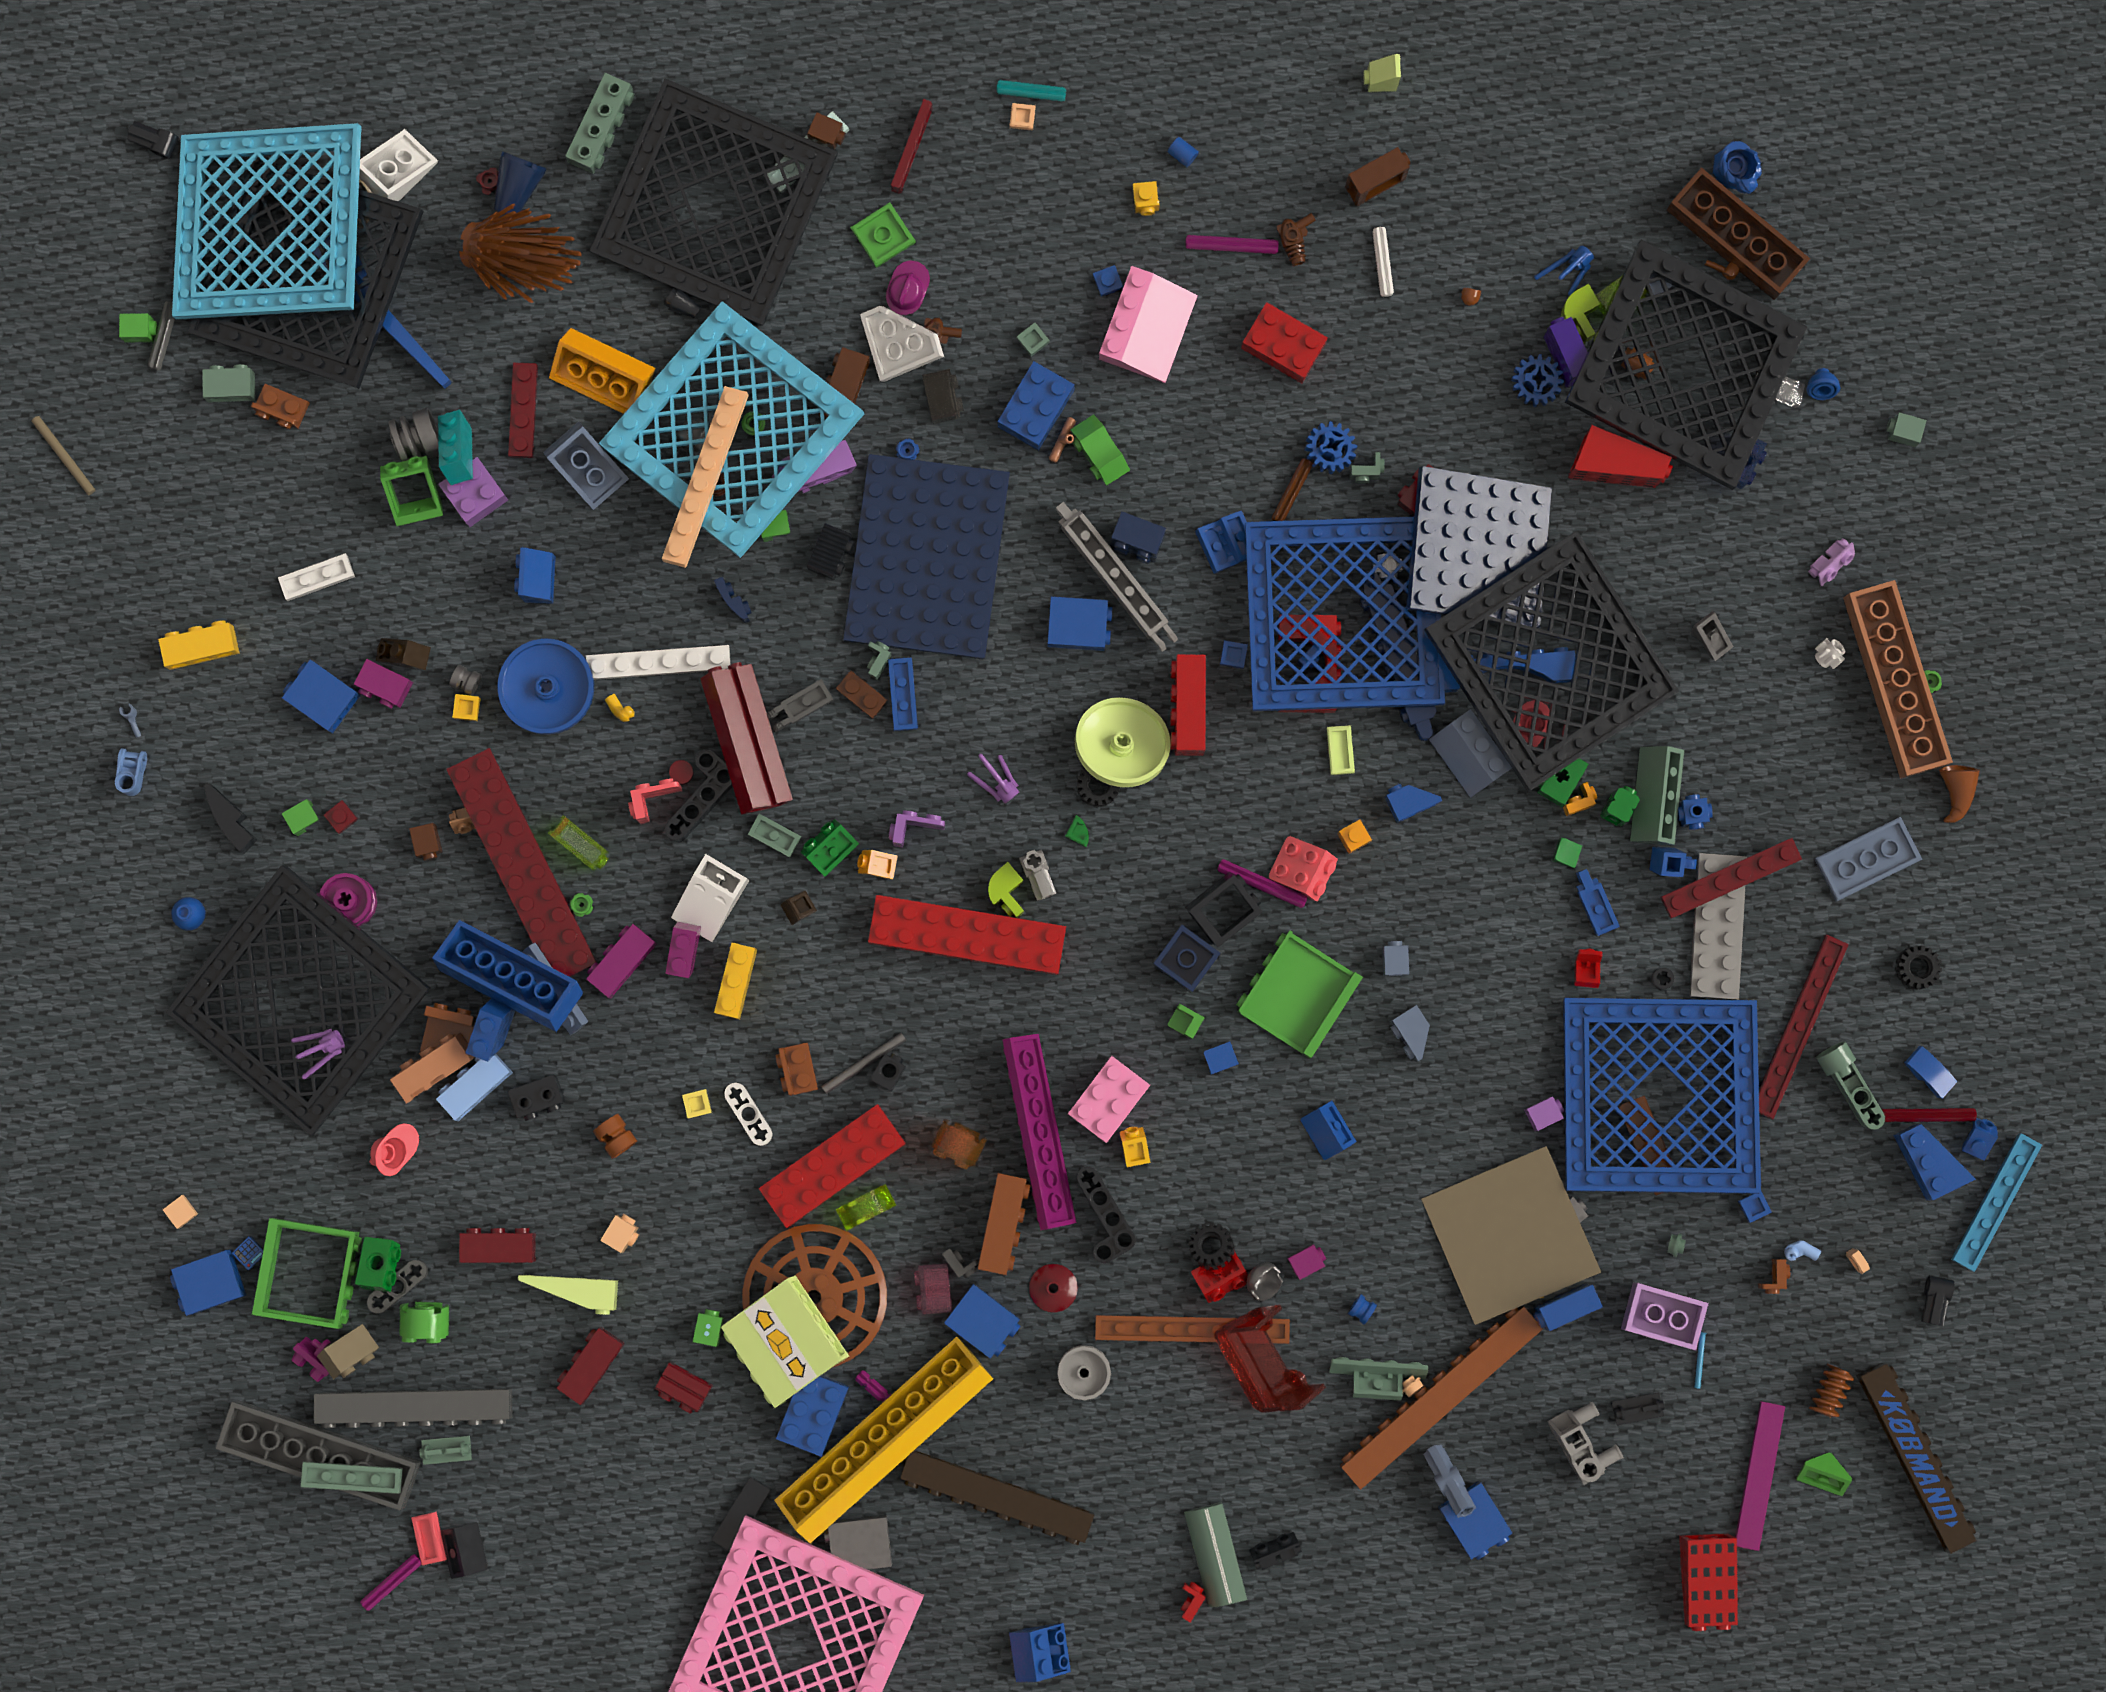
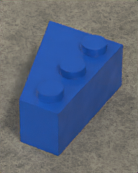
(1931, 1162)

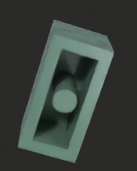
(228, 384)

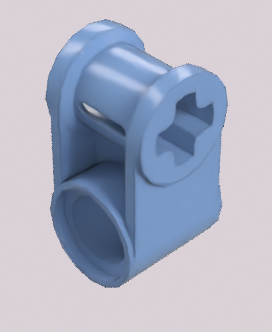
(130, 769)

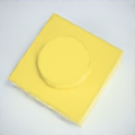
(697, 1104)

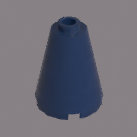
(516, 182)

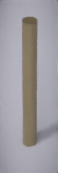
(63, 455)

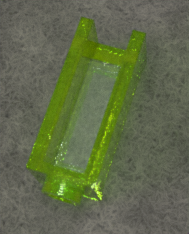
(580, 844)

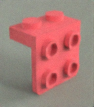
(638, 805)
(1303, 867)

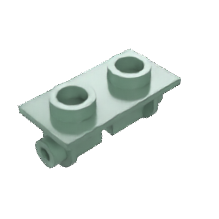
(446, 1450)

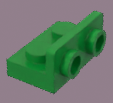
(829, 847)

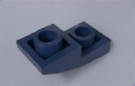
(738, 607)

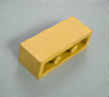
(198, 645)
(735, 981)

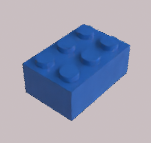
(1036, 405)
(813, 1415)

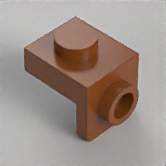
(1780, 1274)

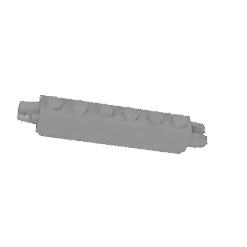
(1114, 575)

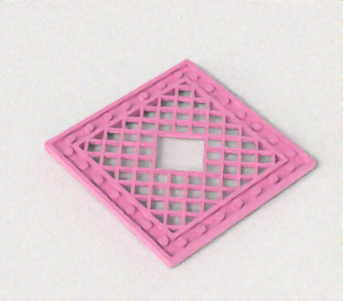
(818, 1563)

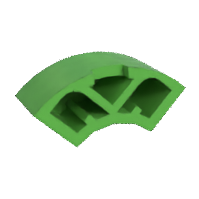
(1099, 449)

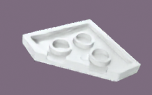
(898, 343)

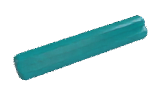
(1031, 90)

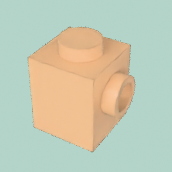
(621, 1233)

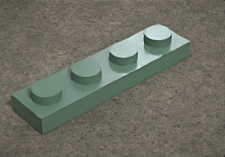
(351, 1477)

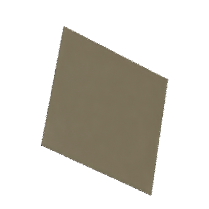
(1511, 1235)

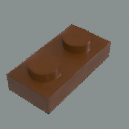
(861, 694)

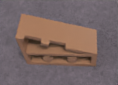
(431, 1067)

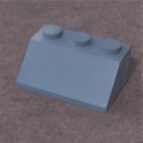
(1470, 753)

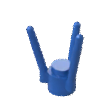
(1578, 260)

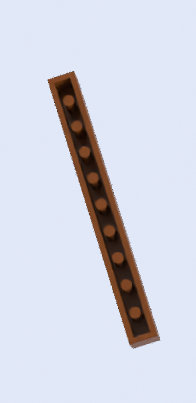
(1440, 1397)

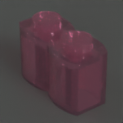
(934, 1288)

